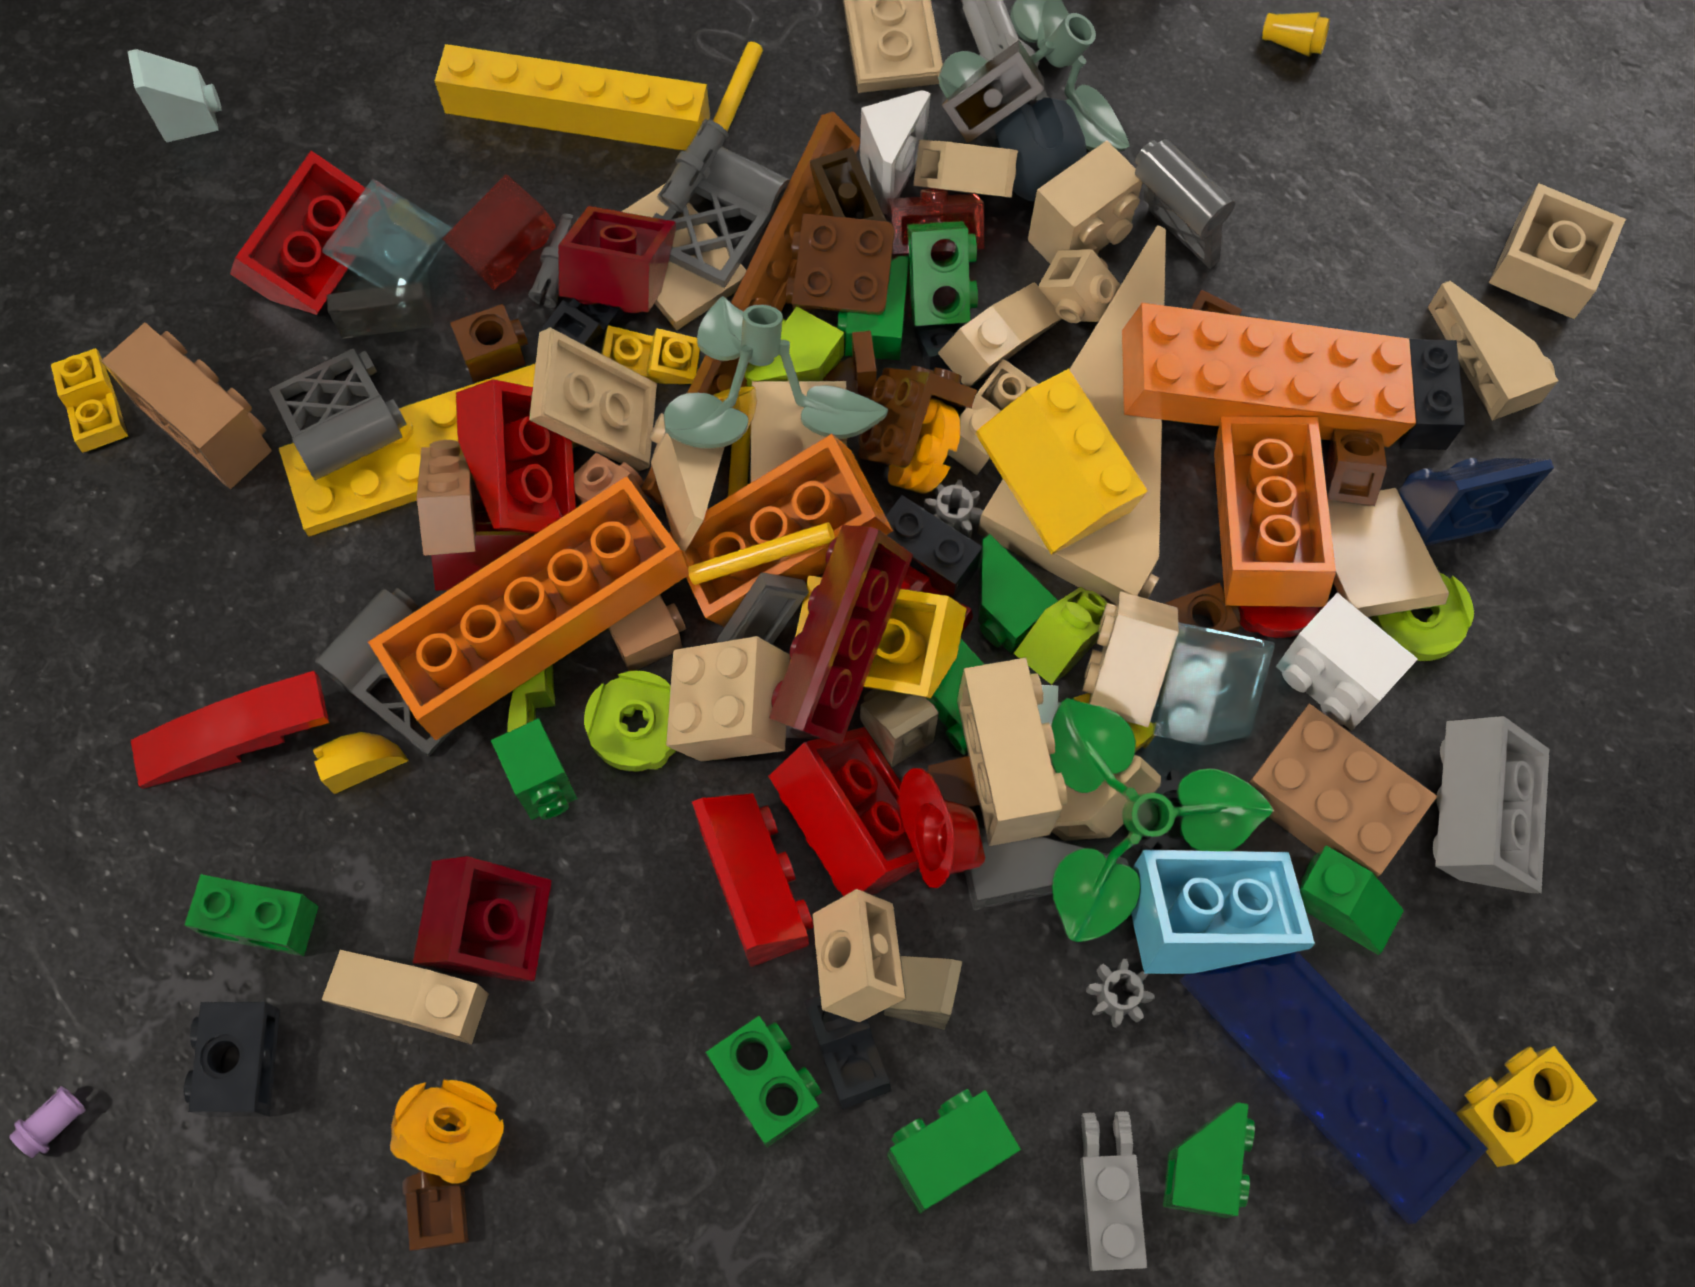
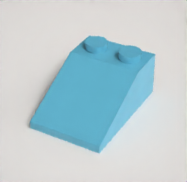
(1216, 909)

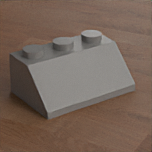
(1492, 804)

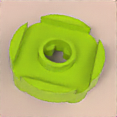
(1441, 631)
(612, 738)

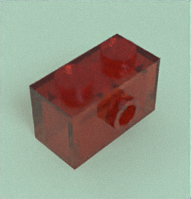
(935, 207)
(500, 232)

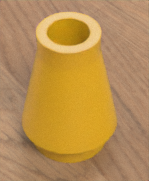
(1297, 31)

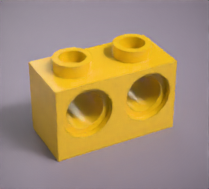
(1530, 1115)

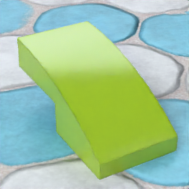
(532, 694)

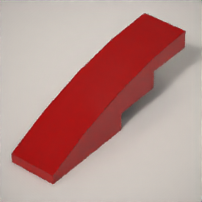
(227, 729)

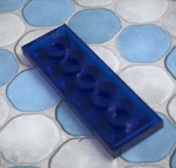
(1342, 1077)

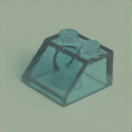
(1211, 686)

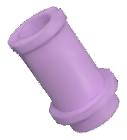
(46, 1123)

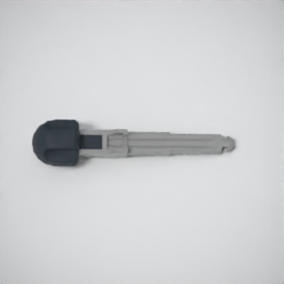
(1041, 129)

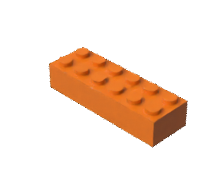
(1221, 364)
(529, 608)

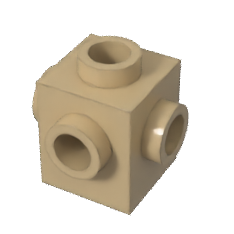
(1079, 285)

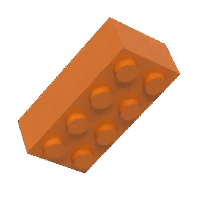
(799, 494)
(1273, 512)

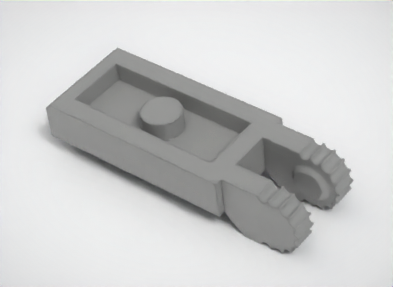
(1112, 1198)

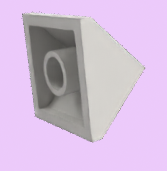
(891, 142)

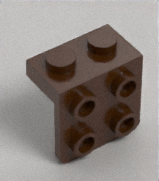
(841, 265)
(907, 399)

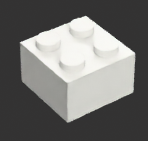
(1344, 662)

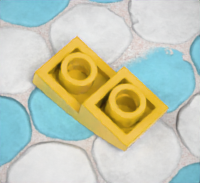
(661, 357)
(89, 400)

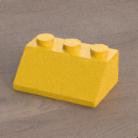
(1061, 462)
(916, 644)

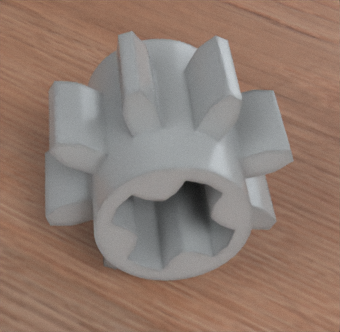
(955, 497)
(1132, 985)

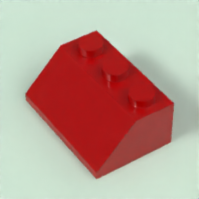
(286, 248)
(848, 810)
(753, 876)

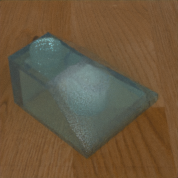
(386, 238)

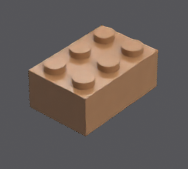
(189, 403)
(1340, 792)

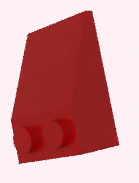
(515, 463)

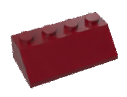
(841, 633)

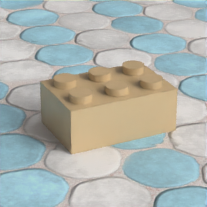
(1010, 751)

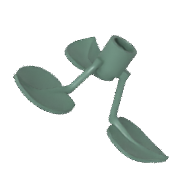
(1062, 41)
(756, 338)

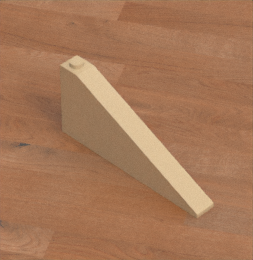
(1127, 549)

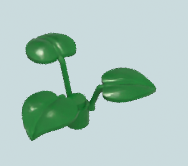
(1215, 811)

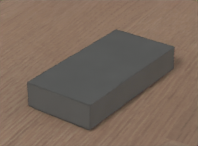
(765, 608)

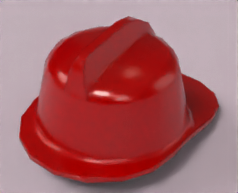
(939, 830)

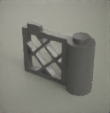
(742, 190)
(1184, 199)
(343, 431)
(357, 669)

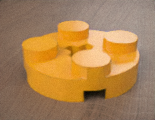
(938, 435)
(444, 1152)

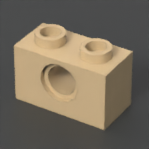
(858, 956)

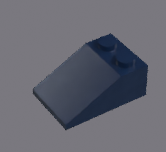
(1470, 495)

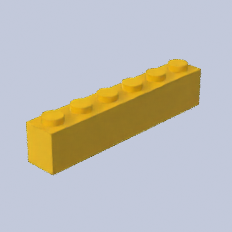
(571, 97)

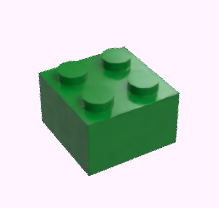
(952, 1149)

